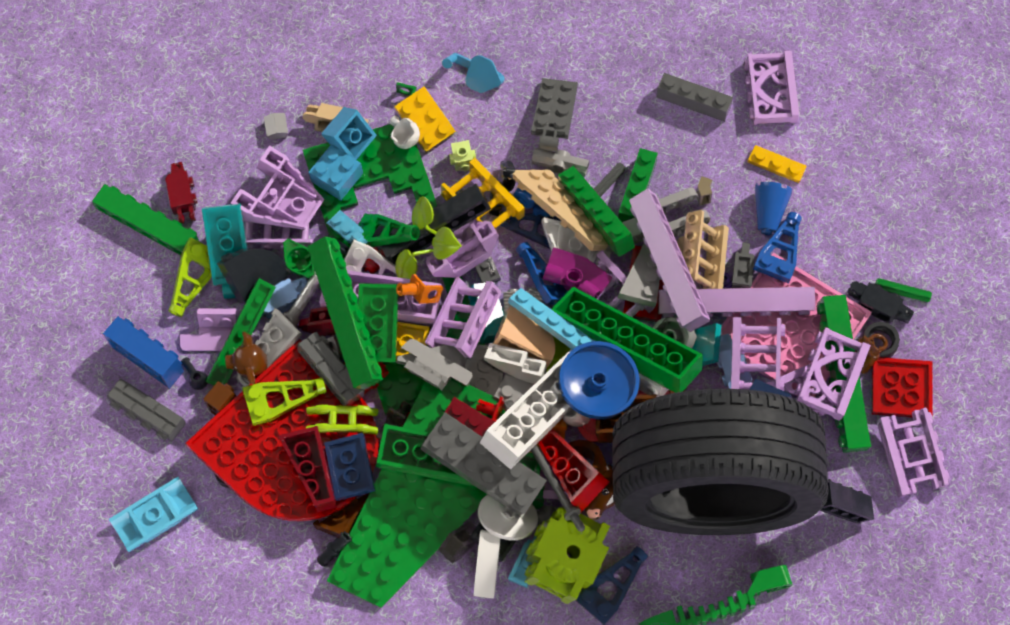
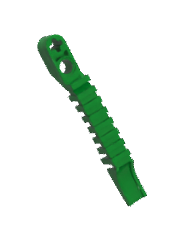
(762, 581)

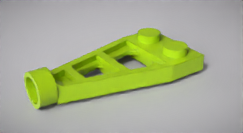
(198, 253)
(257, 404)

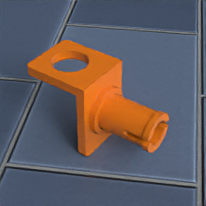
(419, 290)

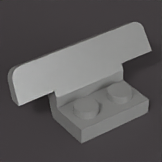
(433, 366)

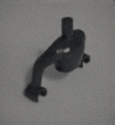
(506, 172)

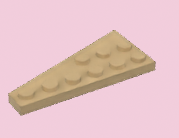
(557, 202)

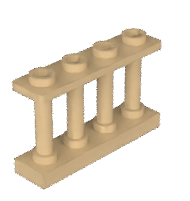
(715, 250)

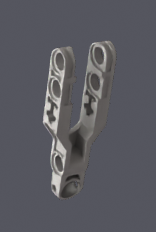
(667, 203)

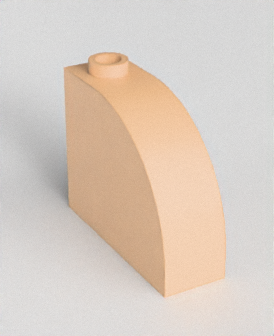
(523, 334)

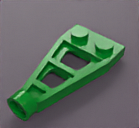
(370, 223)

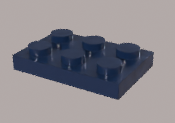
(349, 466)

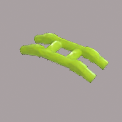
(351, 411)

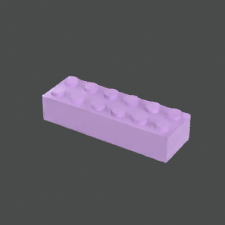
(408, 307)

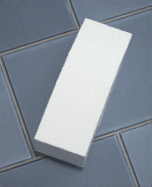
(515, 363)
(487, 565)

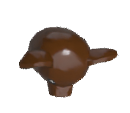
(247, 359)

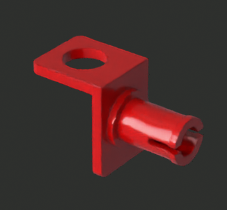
(491, 409)

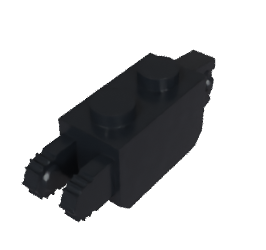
(880, 302)

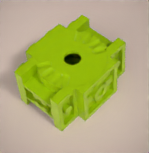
(550, 564)

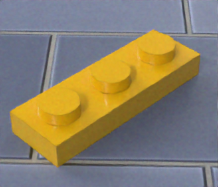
(777, 164)

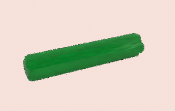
(904, 290)

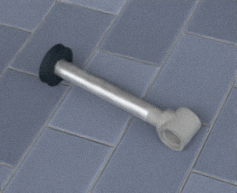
(307, 293)

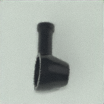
(195, 384)

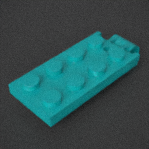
(223, 235)

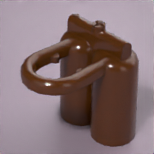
(874, 352)

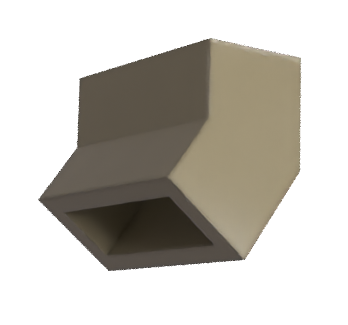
(704, 191)

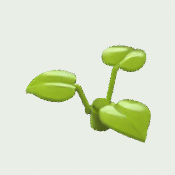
(444, 241)

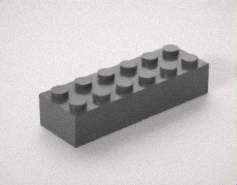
(462, 453)

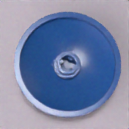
(599, 380)

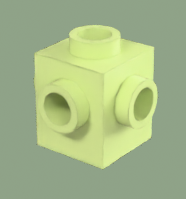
(461, 155)

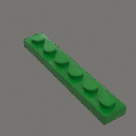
(245, 322)

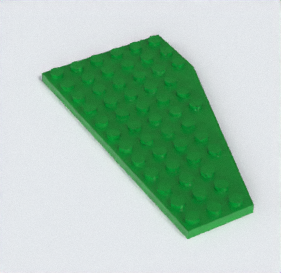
(407, 512)

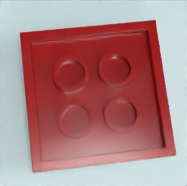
(901, 386)

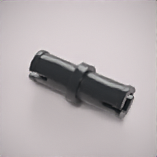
(334, 549)

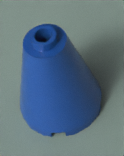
(770, 205)

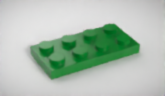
(380, 315)

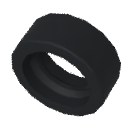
(888, 329)

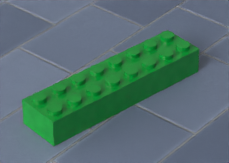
(653, 352)
(402, 452)

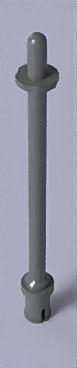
(571, 512)

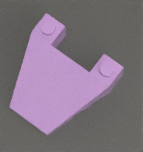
(286, 198)

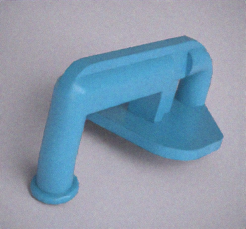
(481, 72)

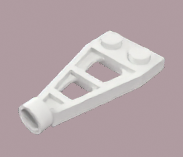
(360, 252)

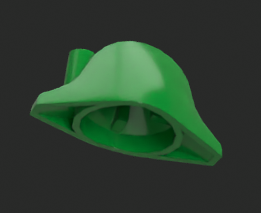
(298, 259)

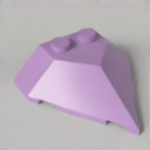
(477, 246)

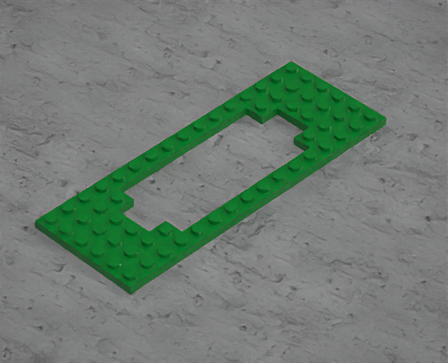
(405, 171)

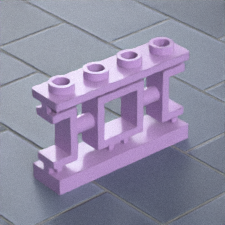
(897, 456)

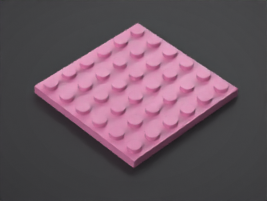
(799, 329)

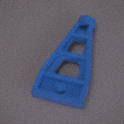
(774, 266)
(550, 293)

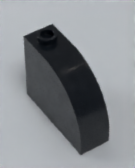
(247, 265)

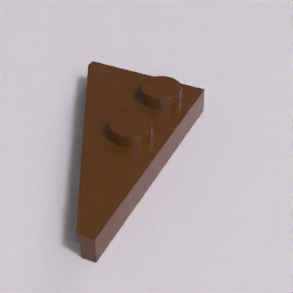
(343, 519)

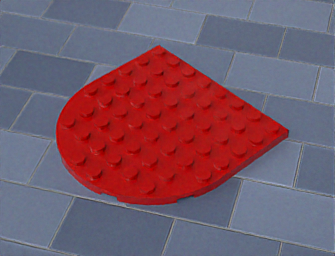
(253, 457)

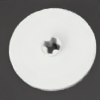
(494, 520)

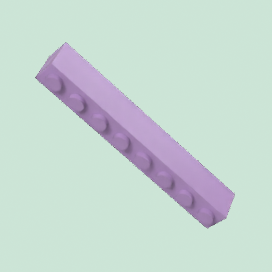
(669, 261)
(749, 300)

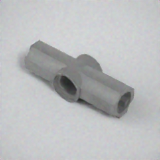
(559, 161)

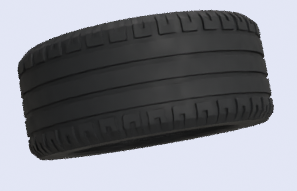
(719, 462)

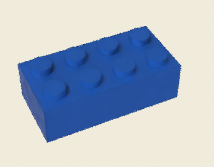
(143, 351)

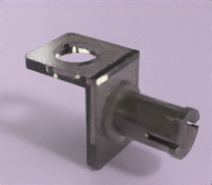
(396, 417)

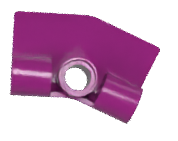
(567, 266)

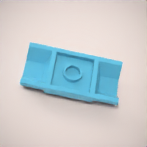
(153, 514)

